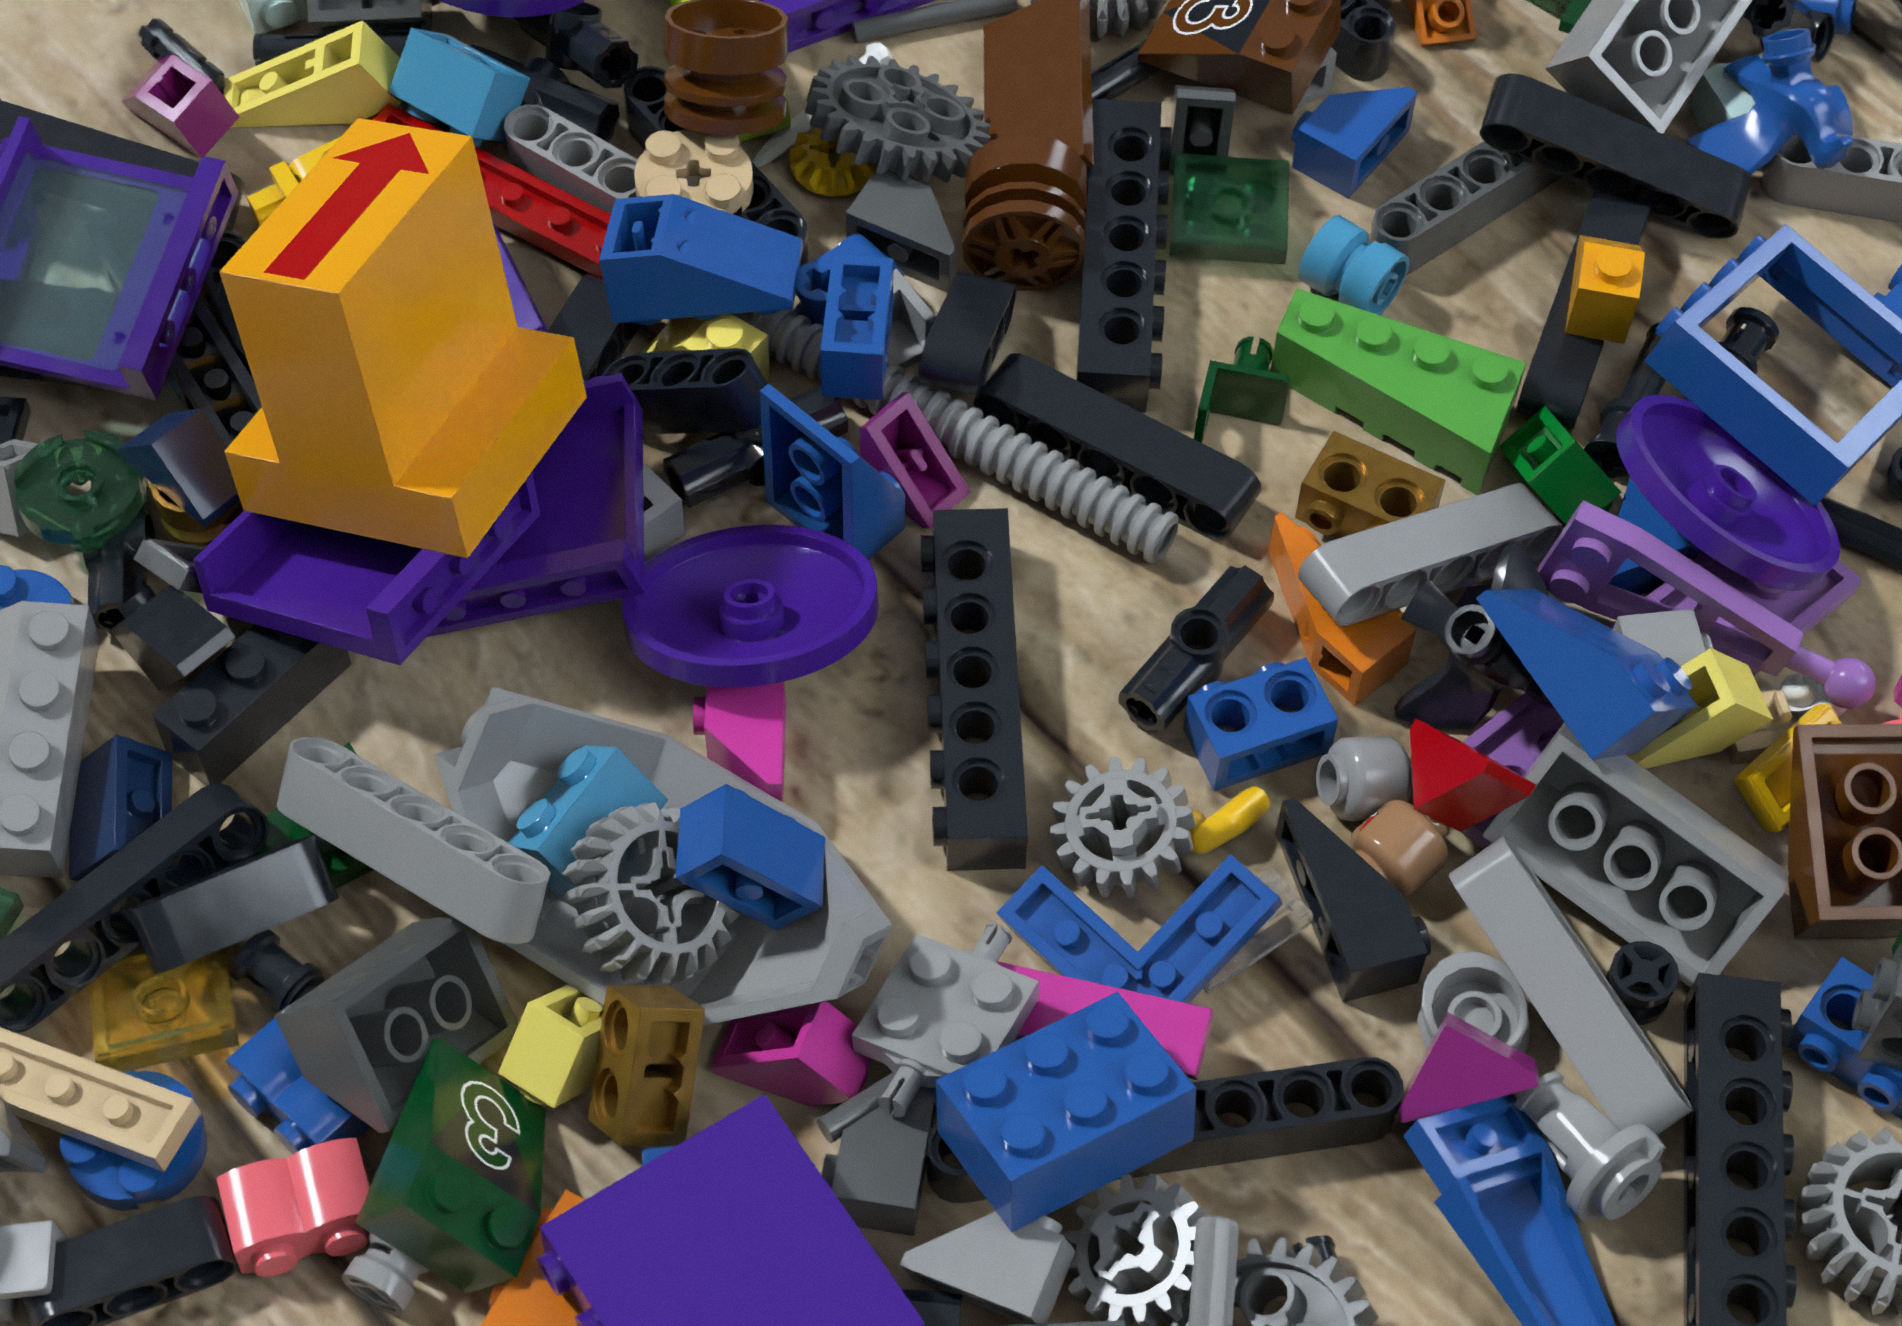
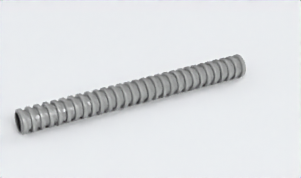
(993, 447)

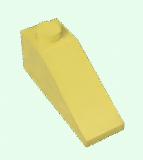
(317, 83)

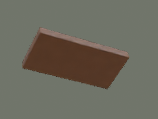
(1041, 74)

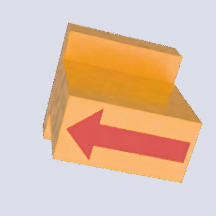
(391, 349)

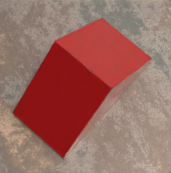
(1458, 781)

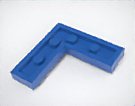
(1172, 962)

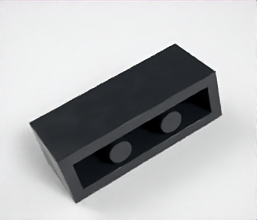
(244, 700)

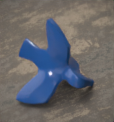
(1785, 105)

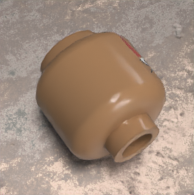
(1402, 845)

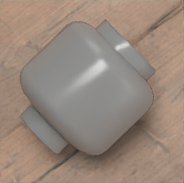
(1363, 776)

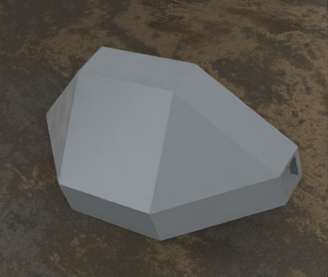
(514, 760)

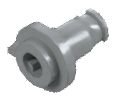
(1607, 1165)

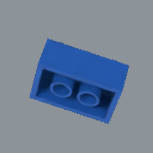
(1065, 1110)

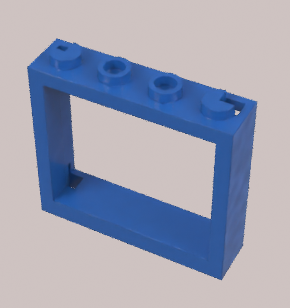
(1748, 405)

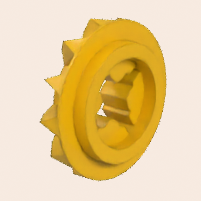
(813, 168)

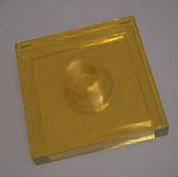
(164, 1015)

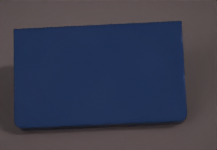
(117, 798)

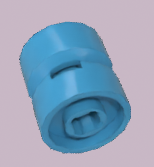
(1346, 264)

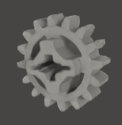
(1137, 853)
(1105, 1262)

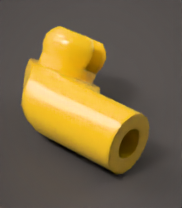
(1229, 820)

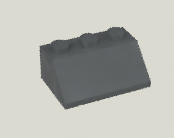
(375, 1019)

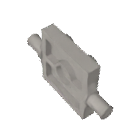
(943, 1013)

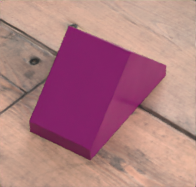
(907, 448)
(1464, 1069)

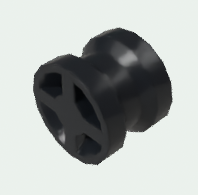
(1647, 967)

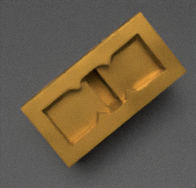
(1371, 489)
(646, 1065)

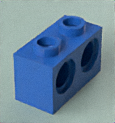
(857, 327)
(1266, 735)
(1837, 1050)

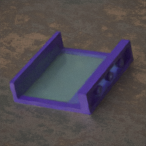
(102, 261)

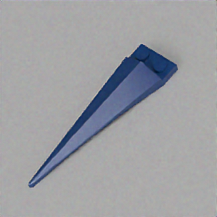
(1511, 1210)

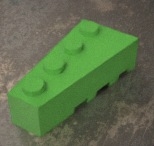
(1401, 382)

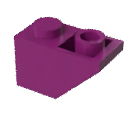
(182, 104)

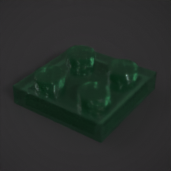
(1229, 208)

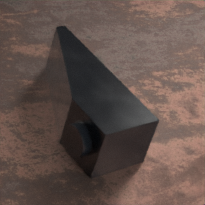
(1356, 912)

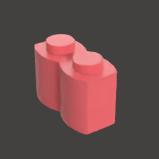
(296, 1207)

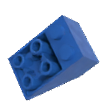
(693, 261)

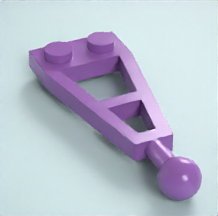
(1598, 544)

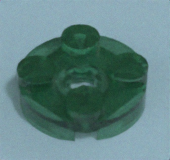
(80, 519)

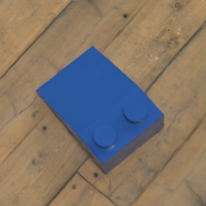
(824, 481)
(1598, 680)

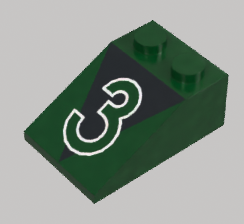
(460, 1174)

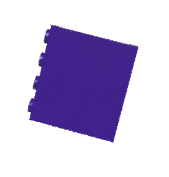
(590, 521)
(344, 585)
(722, 1236)

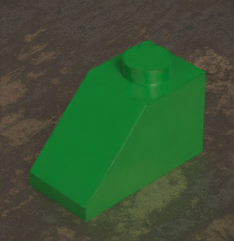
(1558, 466)

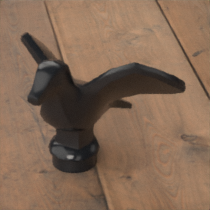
(1479, 655)

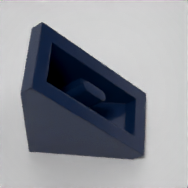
(186, 462)

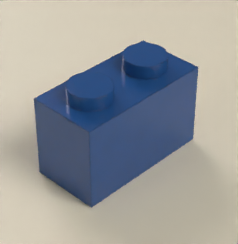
(750, 857)

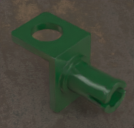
(1243, 388)

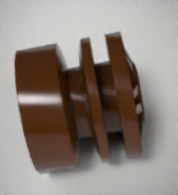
(725, 65)
(1025, 211)

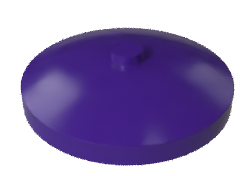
(1725, 495)
(751, 606)

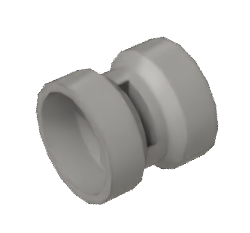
(383, 1276)

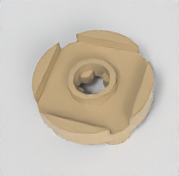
(687, 153)

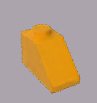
(1604, 289)

